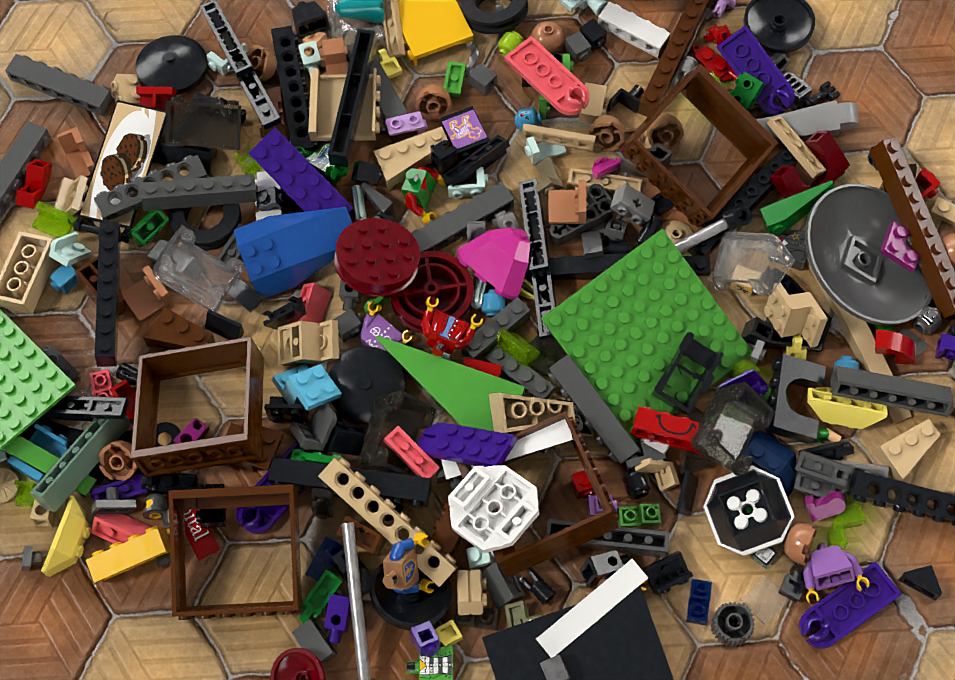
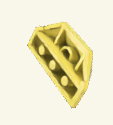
(844, 410)
(68, 539)

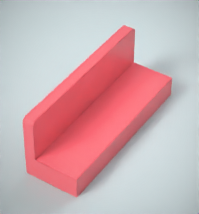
(315, 302)
(411, 453)
(117, 527)

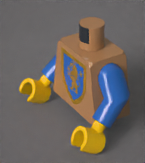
(402, 567)

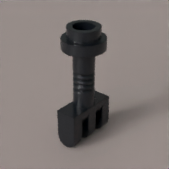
(826, 92)

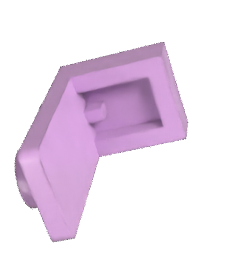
(406, 123)

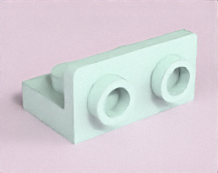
(67, 250)

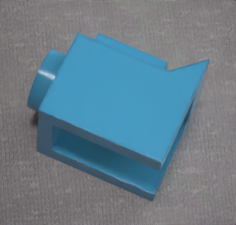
(63, 279)

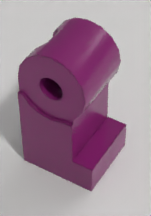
(193, 431)
(825, 506)

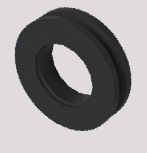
(494, 22)
(213, 237)

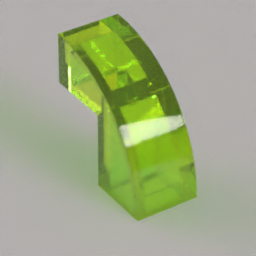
(850, 517)

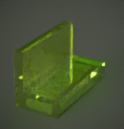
(52, 220)
(517, 347)

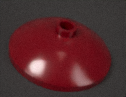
(296, 664)

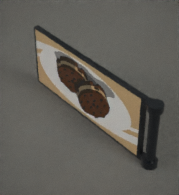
(124, 155)

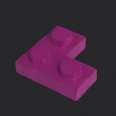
(895, 247)

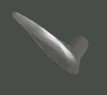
(473, 57)

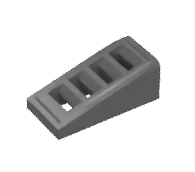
(805, 89)
(378, 200)

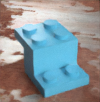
(306, 386)

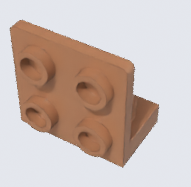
(568, 205)
(146, 296)

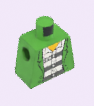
(434, 667)

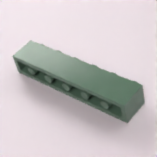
(77, 462)

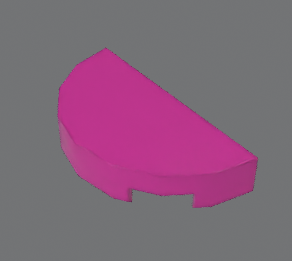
(605, 166)

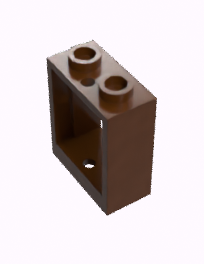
(365, 537)

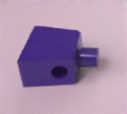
(337, 607)

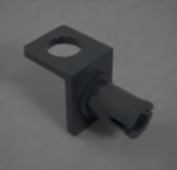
(628, 99)

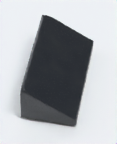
(223, 326)
(687, 494)

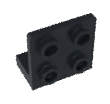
(279, 411)

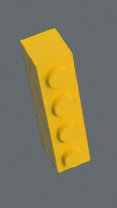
(129, 554)

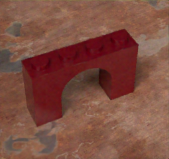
(827, 152)

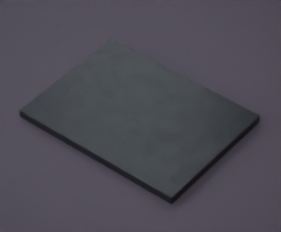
(613, 648)

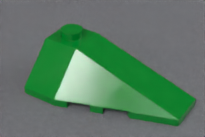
(789, 211)

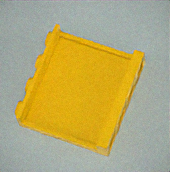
(432, 26)

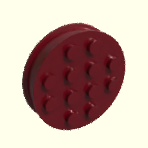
(377, 257)
(441, 278)

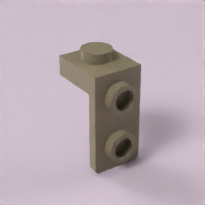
(549, 177)

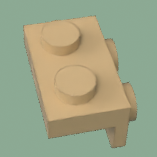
(125, 88)
(71, 194)

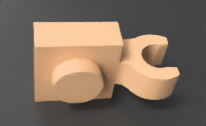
(317, 37)

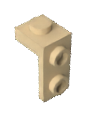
(663, 471)

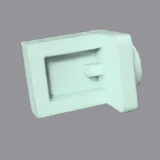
(479, 559)

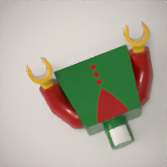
(419, 189)

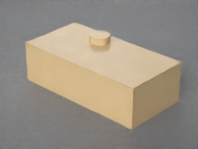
(25, 272)

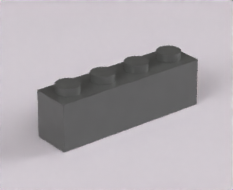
(485, 338)

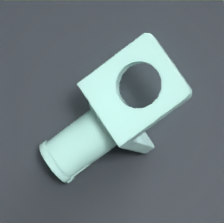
(313, 61)

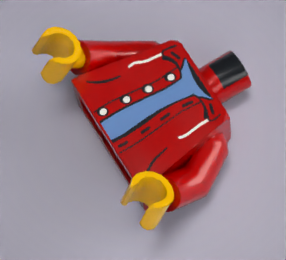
(445, 331)

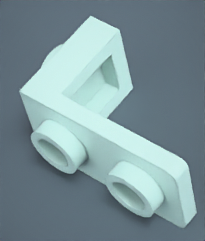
(220, 65)
(540, 151)
(460, 191)

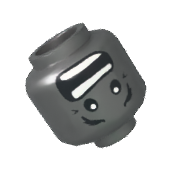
(927, 320)

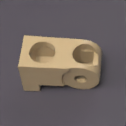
(40, 516)

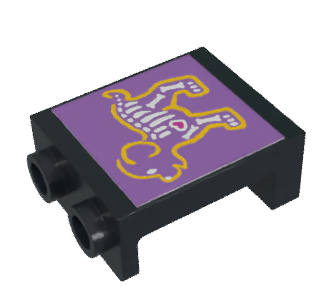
(464, 131)

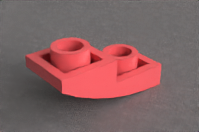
(101, 383)

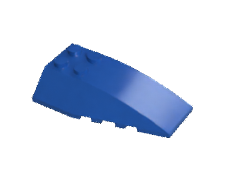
(289, 247)

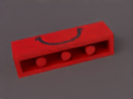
(664, 428)

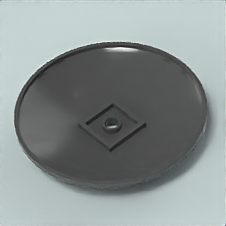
(852, 225)

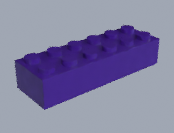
(296, 174)

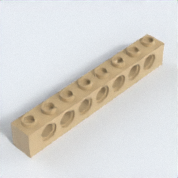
(331, 477)

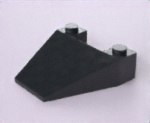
(763, 330)

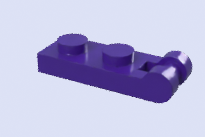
(128, 489)

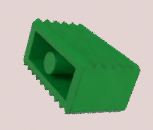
(148, 227)

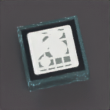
(765, 556)

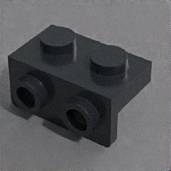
(667, 573)

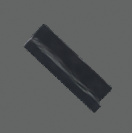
(170, 154)
(482, 157)

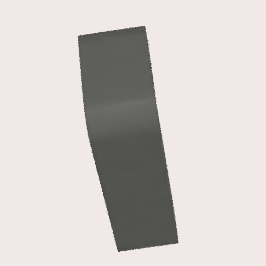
(564, 233)

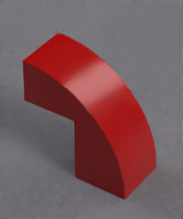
(37, 180)
(895, 343)

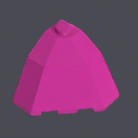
(498, 258)

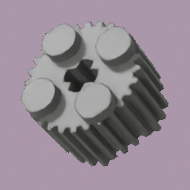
(725, 632)

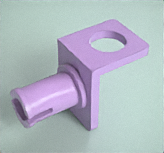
(721, 5)

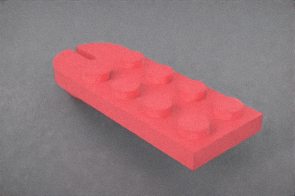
(548, 77)

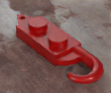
(713, 63)

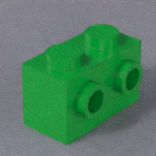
(747, 90)

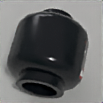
(637, 484)

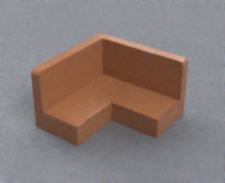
(76, 152)

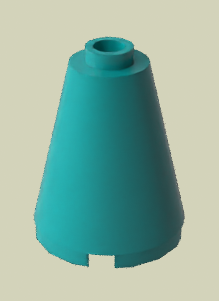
(361, 10)

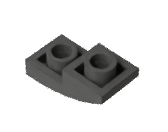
(592, 244)

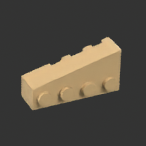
(407, 154)
(520, 412)

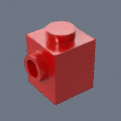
(581, 485)

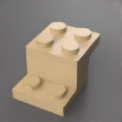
(796, 315)
(308, 342)

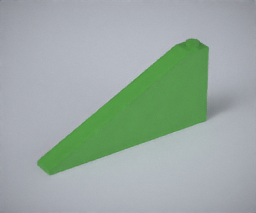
(454, 386)

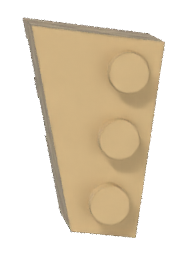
(907, 449)

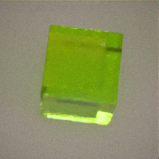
(23, 495)

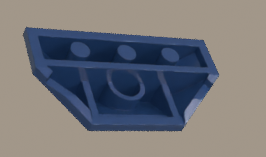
(772, 458)

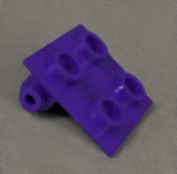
(752, 378)

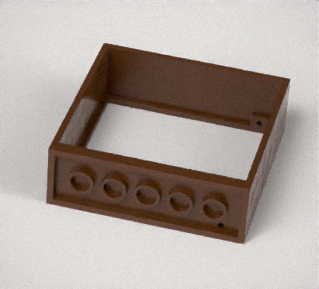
(728, 118)
(205, 452)
(229, 498)
(515, 561)

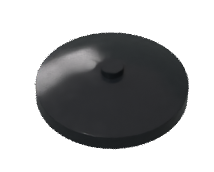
(780, 24)
(173, 63)
(362, 377)
(410, 609)

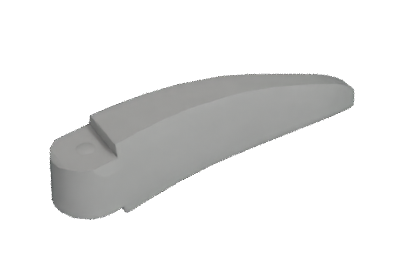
(819, 117)

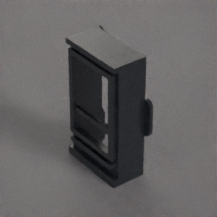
(701, 355)

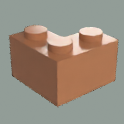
(333, 56)

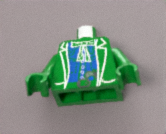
(319, 160)

